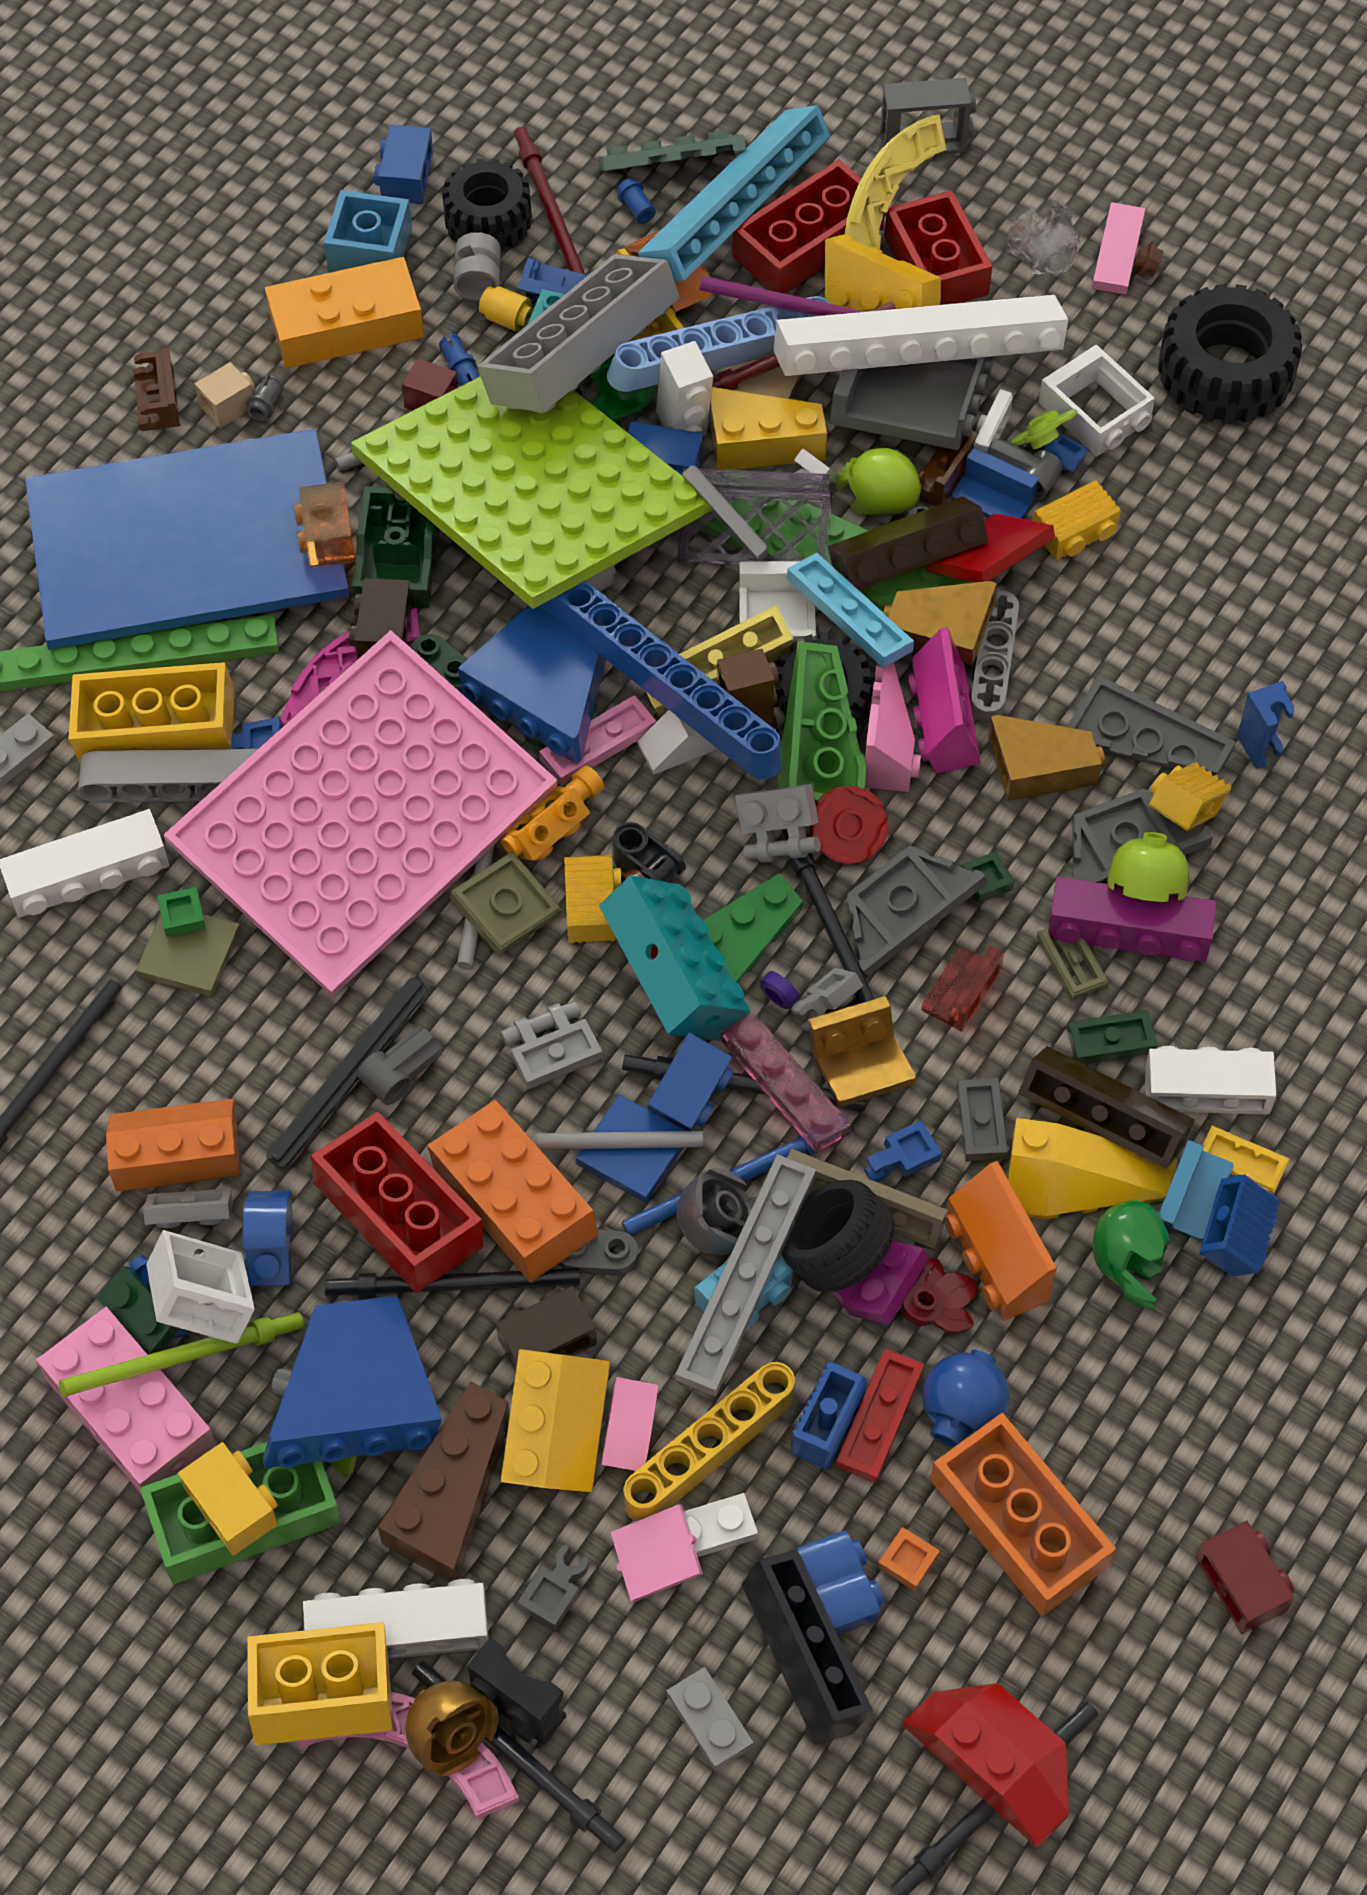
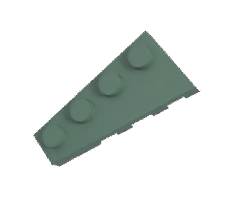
(684, 147)

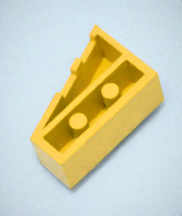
(868, 279)
(763, 429)

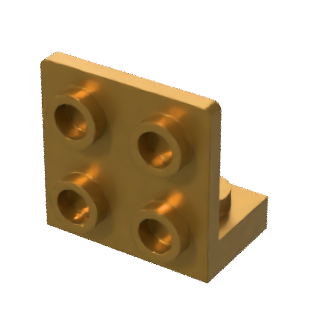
(859, 1052)

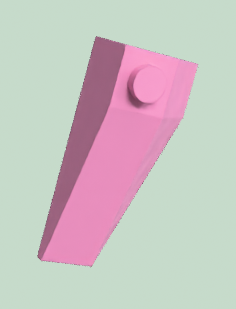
(889, 736)

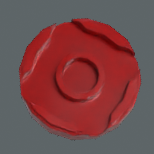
(850, 824)

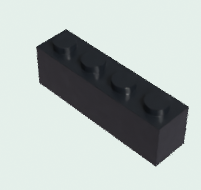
(806, 1647)

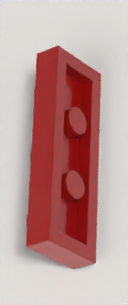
(880, 1415)

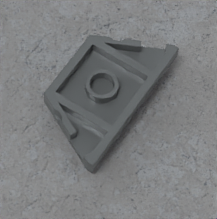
(1105, 828)
(905, 902)

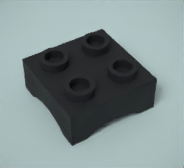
(523, 1700)

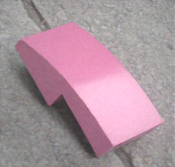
(629, 1424)

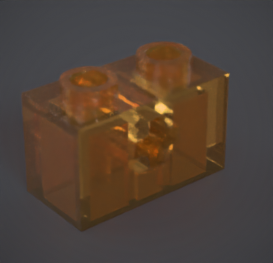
(326, 524)

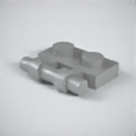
(774, 810)
(554, 1053)

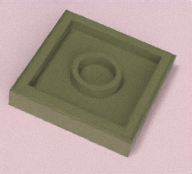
(505, 903)
(189, 959)

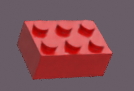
(941, 241)

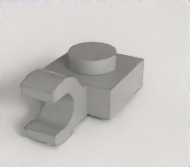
(830, 992)

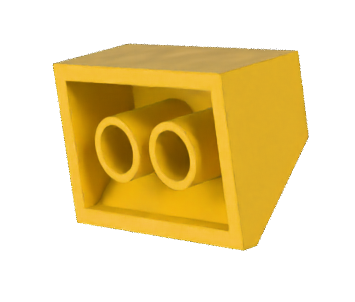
(555, 1421)
(319, 1684)

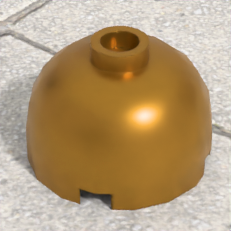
(449, 1726)

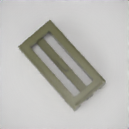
(1086, 987)

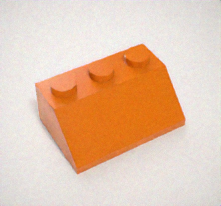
(173, 1145)
(1000, 1243)

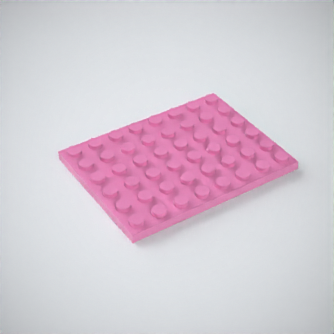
(360, 812)

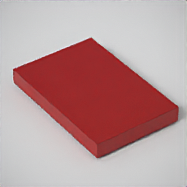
(1008, 543)

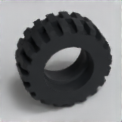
(1234, 319)

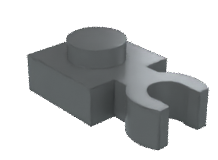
(552, 1593)

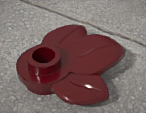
(945, 1298)

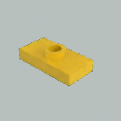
(1247, 1158)

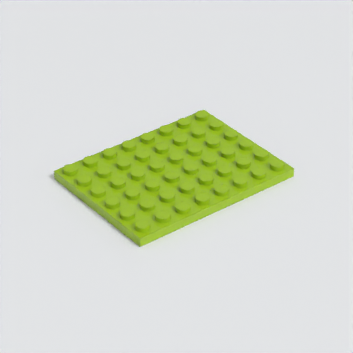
(528, 490)

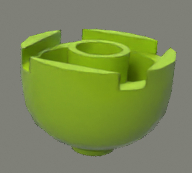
(1149, 869)

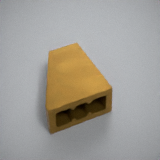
(959, 607)
(1042, 757)

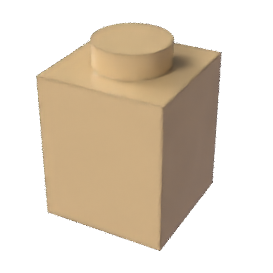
(224, 394)

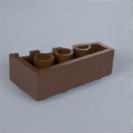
(443, 1497)

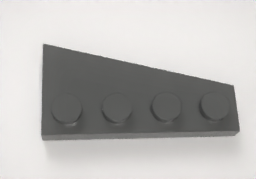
(1146, 731)

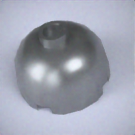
(714, 1211)

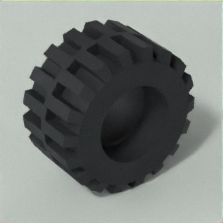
(489, 201)
(854, 667)

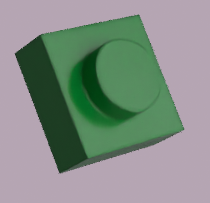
(181, 911)

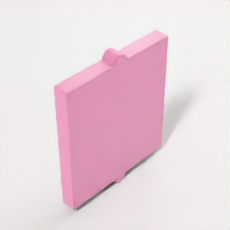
(656, 1553)

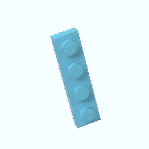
(850, 610)

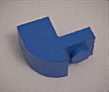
(267, 1237)

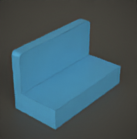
(1194, 1190)

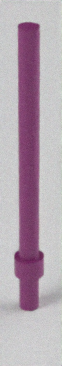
(771, 298)

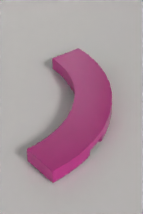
(327, 667)

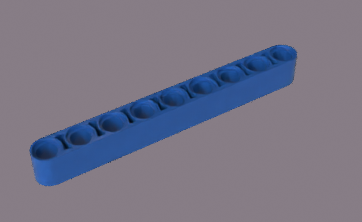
(669, 679)

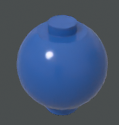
(964, 1395)

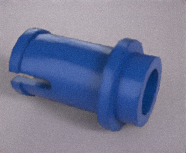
(631, 193)

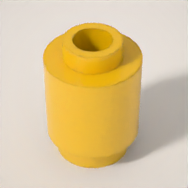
(506, 308)

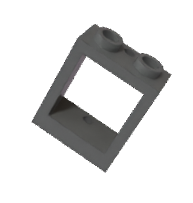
(930, 96)

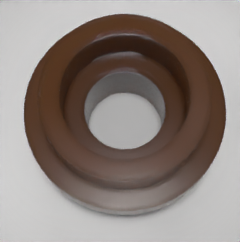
(1148, 260)

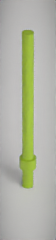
(258, 1332)

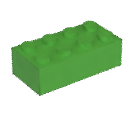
(193, 1547)

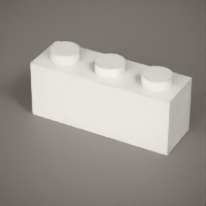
(684, 389)
(1211, 1080)

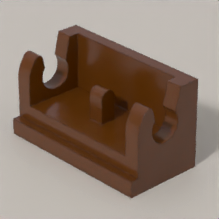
(156, 391)
(944, 472)

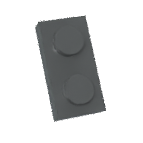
(982, 1119)

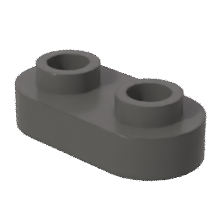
(597, 1259)

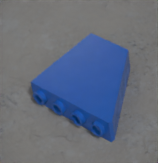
(537, 681)
(354, 1388)

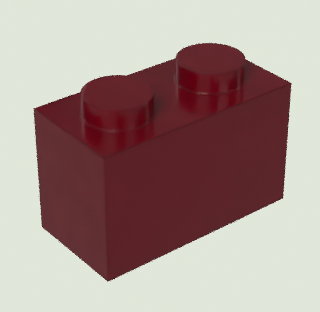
(1245, 1576)

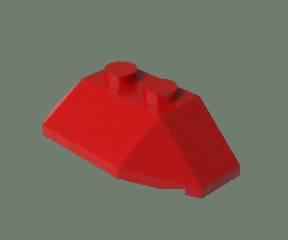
(999, 1754)

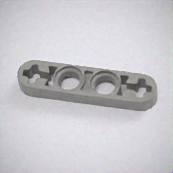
(997, 656)

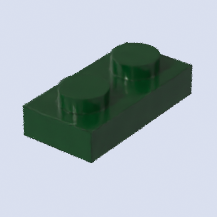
(1111, 1037)
(132, 1304)

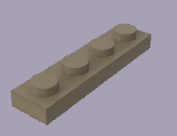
(912, 1216)

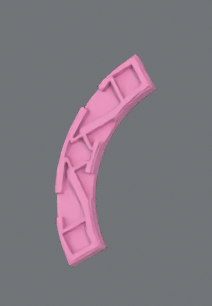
(481, 1783)

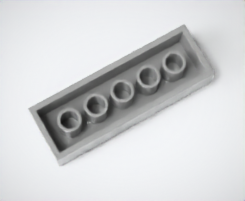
(578, 333)

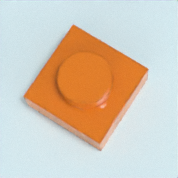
(908, 1559)

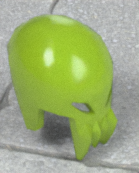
(881, 482)

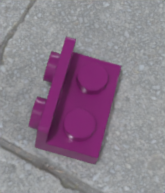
(886, 1287)

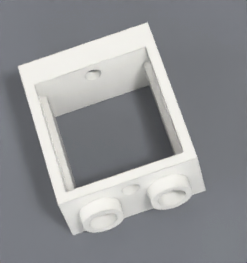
(1081, 372)
(202, 1290)

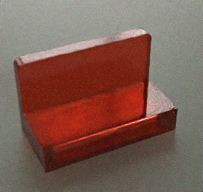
(963, 986)

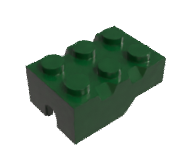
(395, 544)

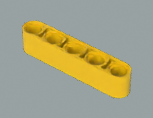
(717, 1423)

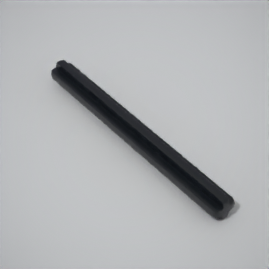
(345, 1074)

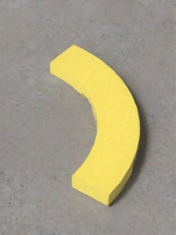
(885, 173)

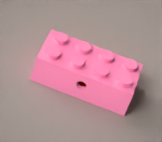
(137, 1420)

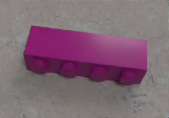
(1126, 923)

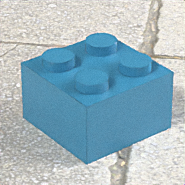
(366, 230)

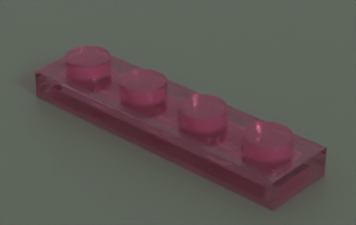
(785, 1082)

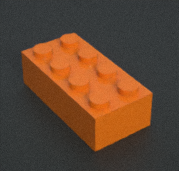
(513, 1190)
(1022, 1514)

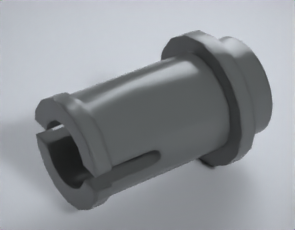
(262, 403)

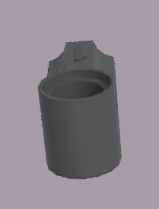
(1041, 464)
(391, 1072)

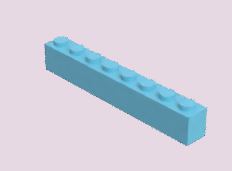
(738, 191)

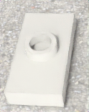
(994, 423)

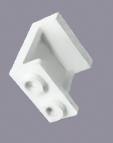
(767, 585)

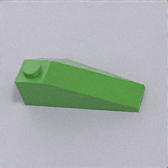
(819, 728)

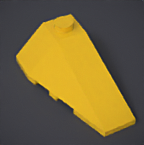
(1073, 1170)

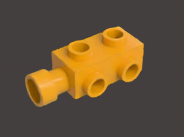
(560, 819)

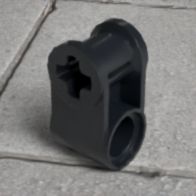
(651, 857)

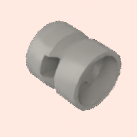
(476, 265)

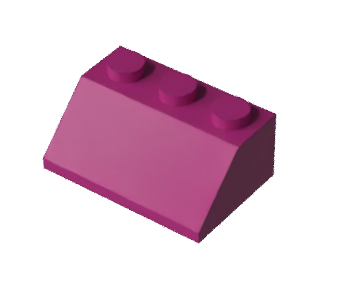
(943, 705)

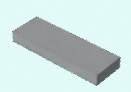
(726, 514)

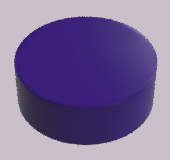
(779, 990)

